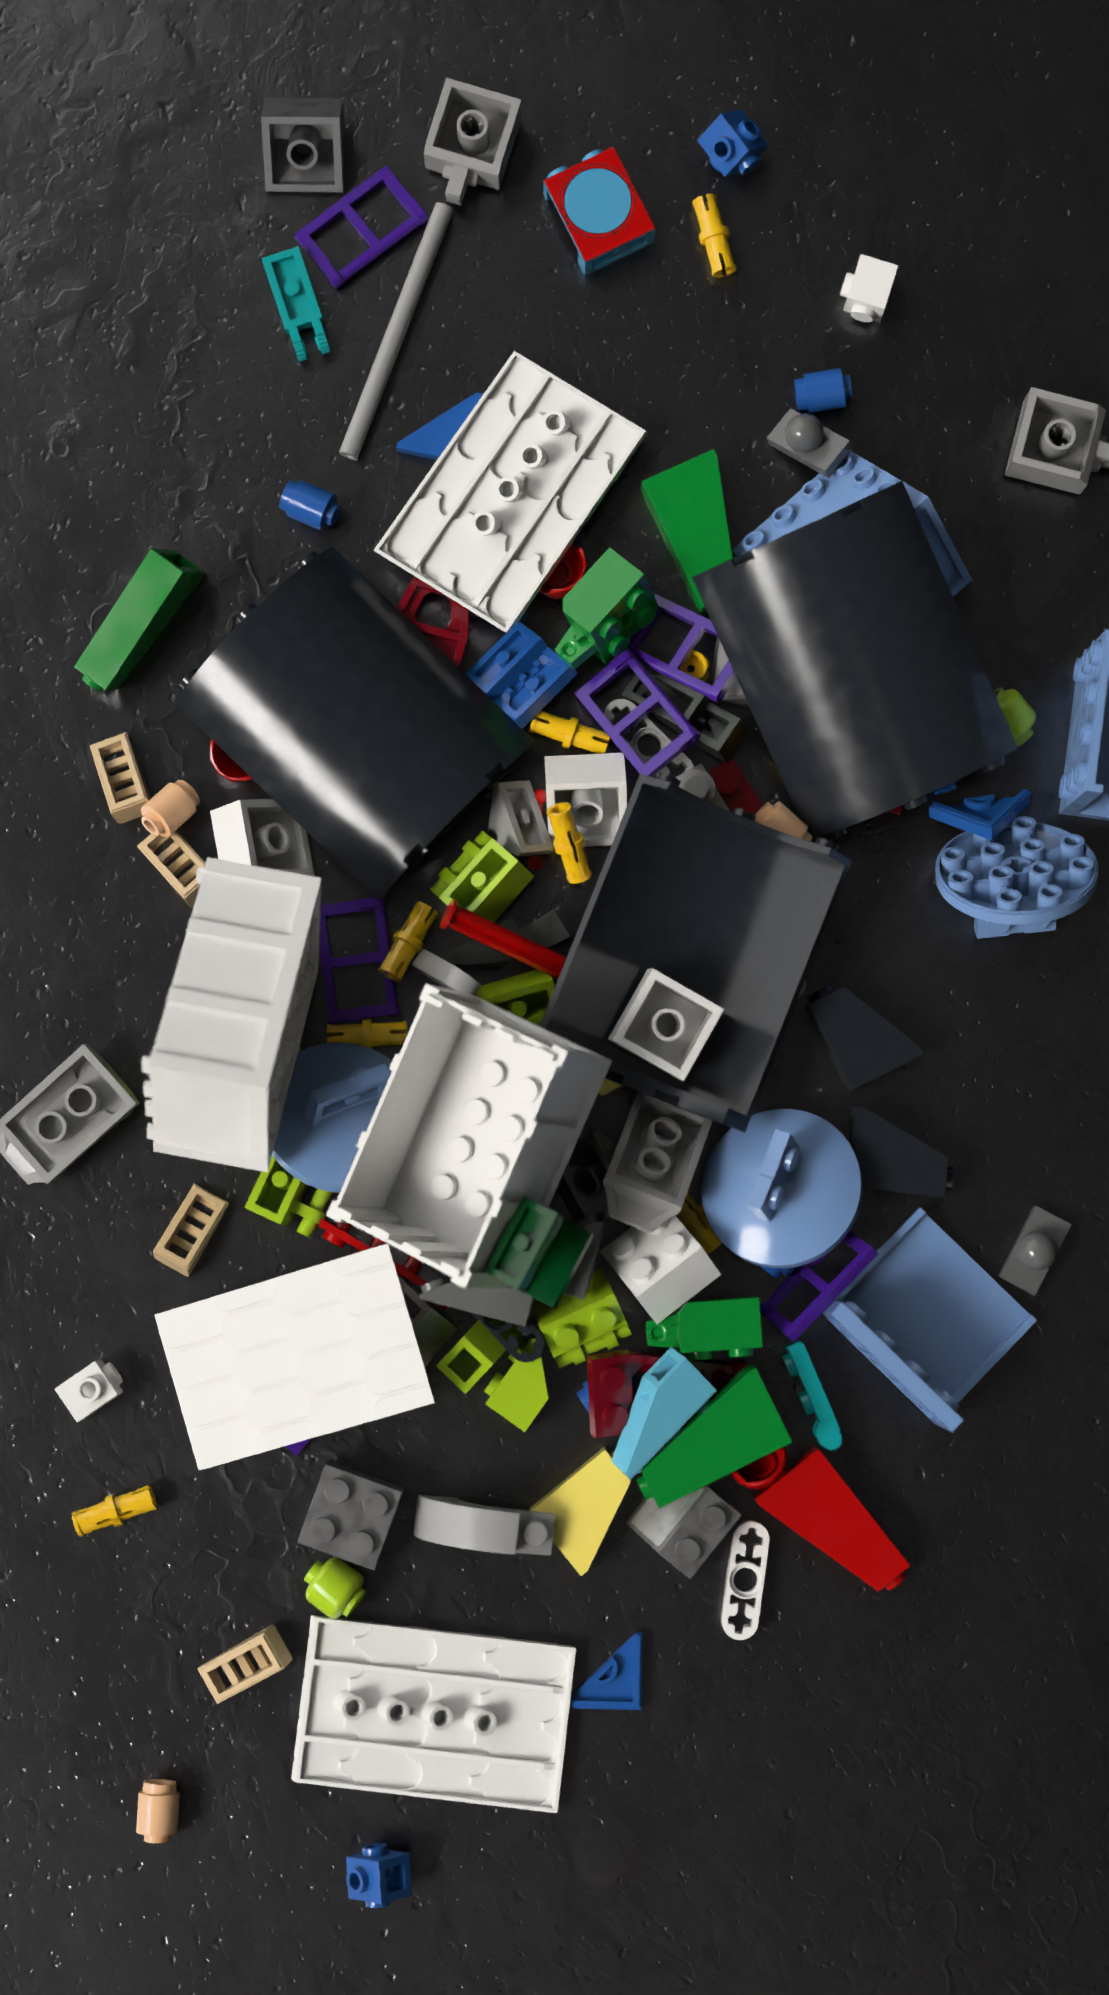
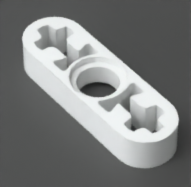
(731, 1608)

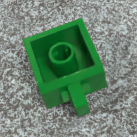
(605, 610)
(710, 1326)

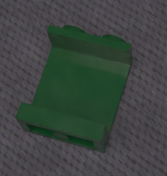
(539, 1252)

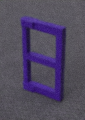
(344, 206)
(615, 668)
(673, 670)
(328, 963)
(828, 1294)

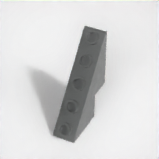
(509, 1303)

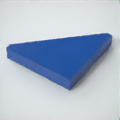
(435, 436)
(982, 814)
(616, 1682)

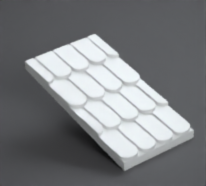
(511, 492)
(294, 1357)
(434, 1713)

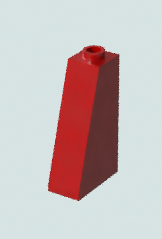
(829, 1515)

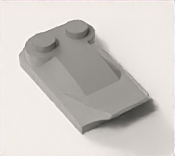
(64, 1116)
(653, 1162)

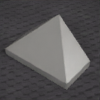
(517, 820)

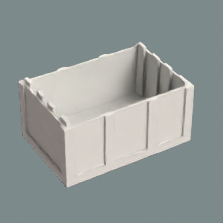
(234, 1015)
(465, 1130)

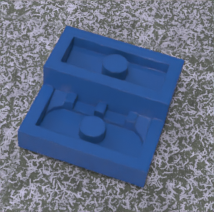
(521, 674)

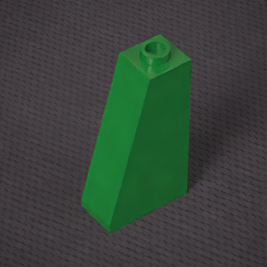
(691, 517)
(138, 617)
(723, 1437)

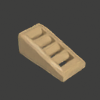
(125, 803)
(186, 884)
(161, 1251)
(268, 1652)

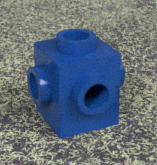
(733, 143)
(378, 1875)

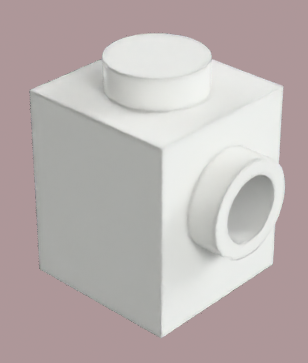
(868, 288)
(90, 1389)

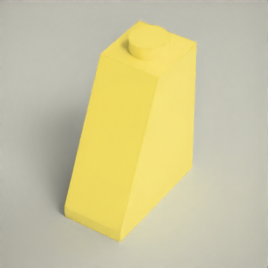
(585, 1508)

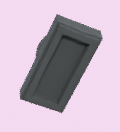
(809, 442)
(1034, 1250)

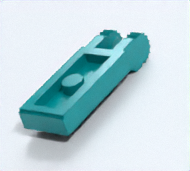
(295, 298)
(813, 1397)

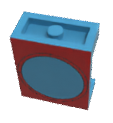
(599, 209)

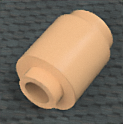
(169, 808)
(783, 820)
(158, 1810)

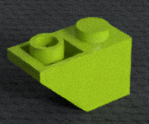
(474, 1355)
(521, 1390)

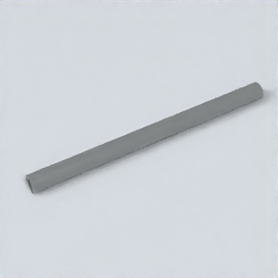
(396, 331)

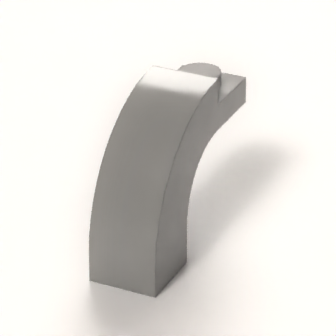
(482, 1527)

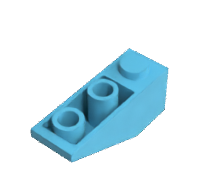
(662, 1405)

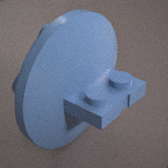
(1017, 878)
(327, 1110)
(782, 1189)

